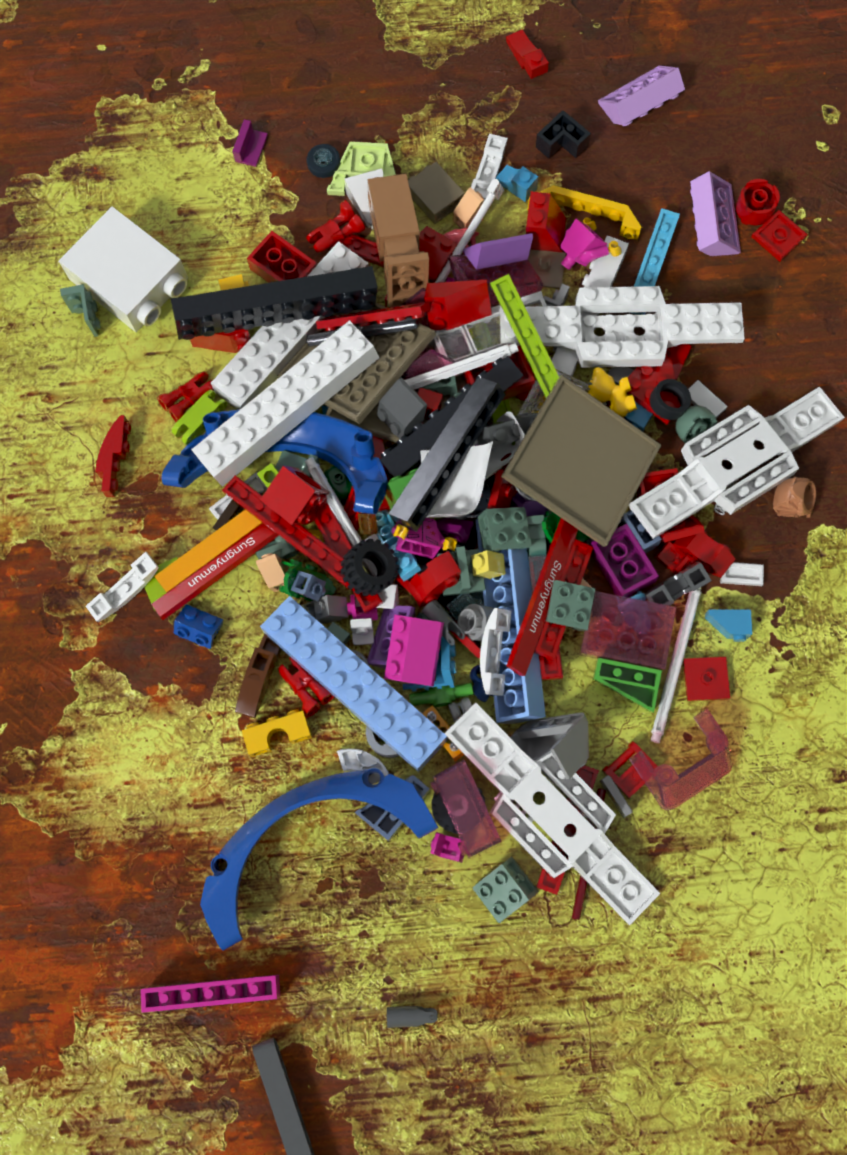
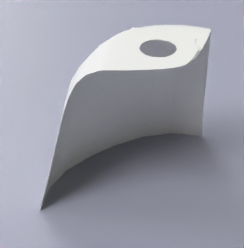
(460, 493)

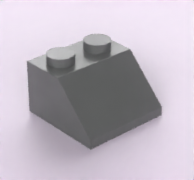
(401, 409)

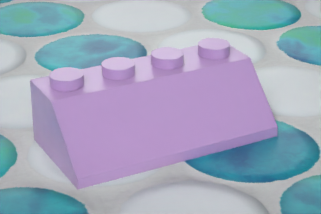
(642, 95)
(714, 215)

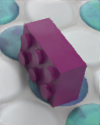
(624, 563)

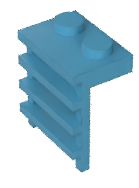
(445, 668)

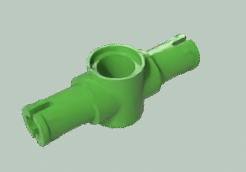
(442, 696)

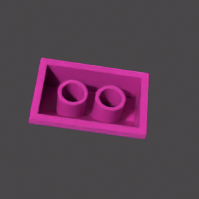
(414, 650)

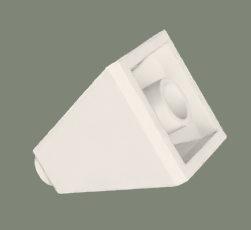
(357, 191)

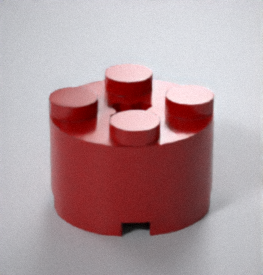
(757, 202)

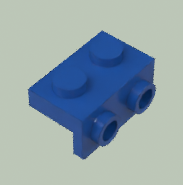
(197, 626)

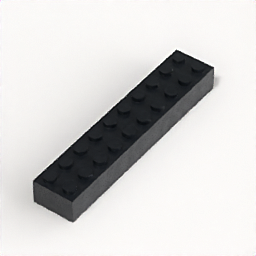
(274, 303)

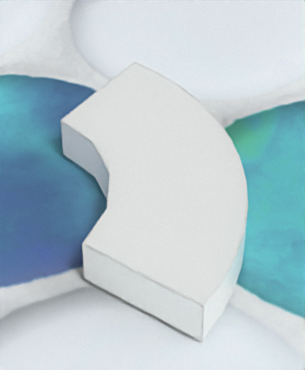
(360, 760)

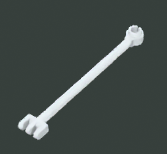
(495, 191)

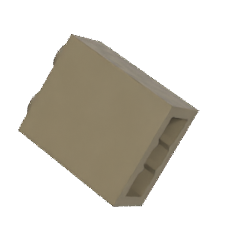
(435, 192)

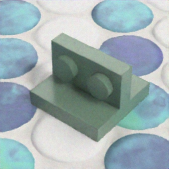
(467, 582)

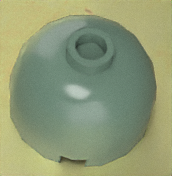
(694, 422)

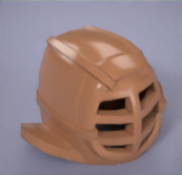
(794, 498)

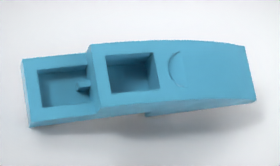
(407, 562)

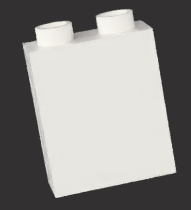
(125, 269)

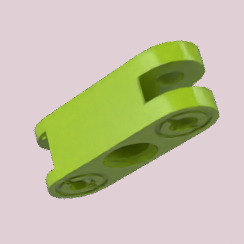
(192, 423)

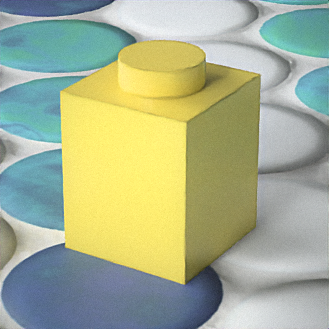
(488, 564)

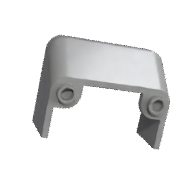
(562, 735)

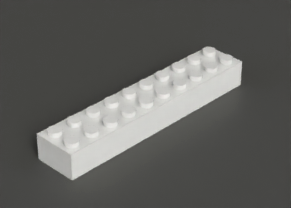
(274, 346)
(285, 403)

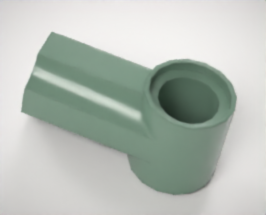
(280, 548)

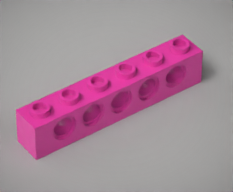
(210, 993)

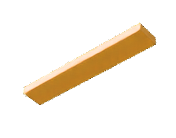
(207, 550)

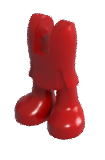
(331, 233)
(189, 391)
(300, 683)

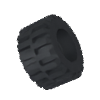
(382, 559)

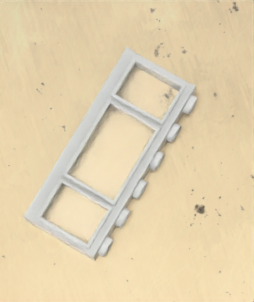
(477, 335)

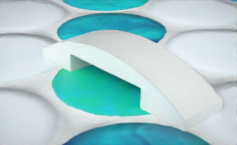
(489, 164)
(125, 589)
(491, 651)

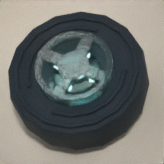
(323, 153)

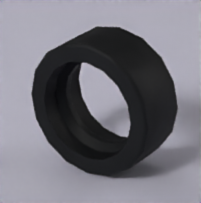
(662, 409)

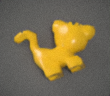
(604, 389)

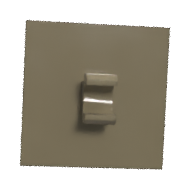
(548, 267)

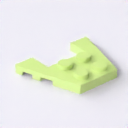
(360, 159)

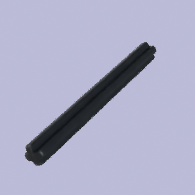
(369, 330)

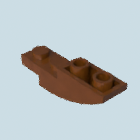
(257, 677)

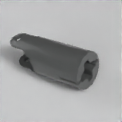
(436, 612)
(410, 1016)

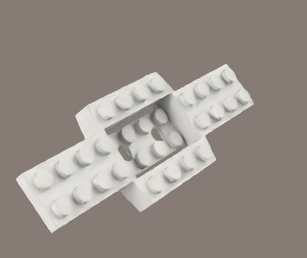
(620, 345)
(733, 440)
(519, 780)

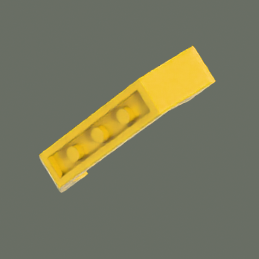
(597, 206)

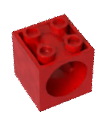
(295, 496)

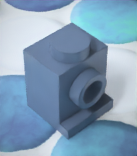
(313, 589)

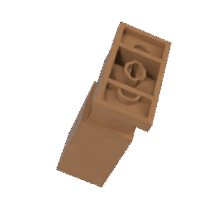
(397, 237)

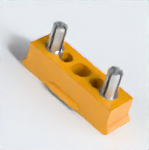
(432, 715)

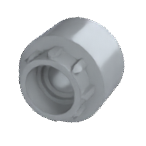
(474, 620)

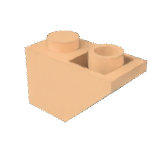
(467, 208)
(272, 570)

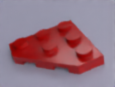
(645, 379)

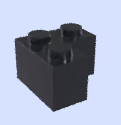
(565, 133)

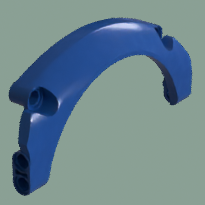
(324, 436)
(221, 891)

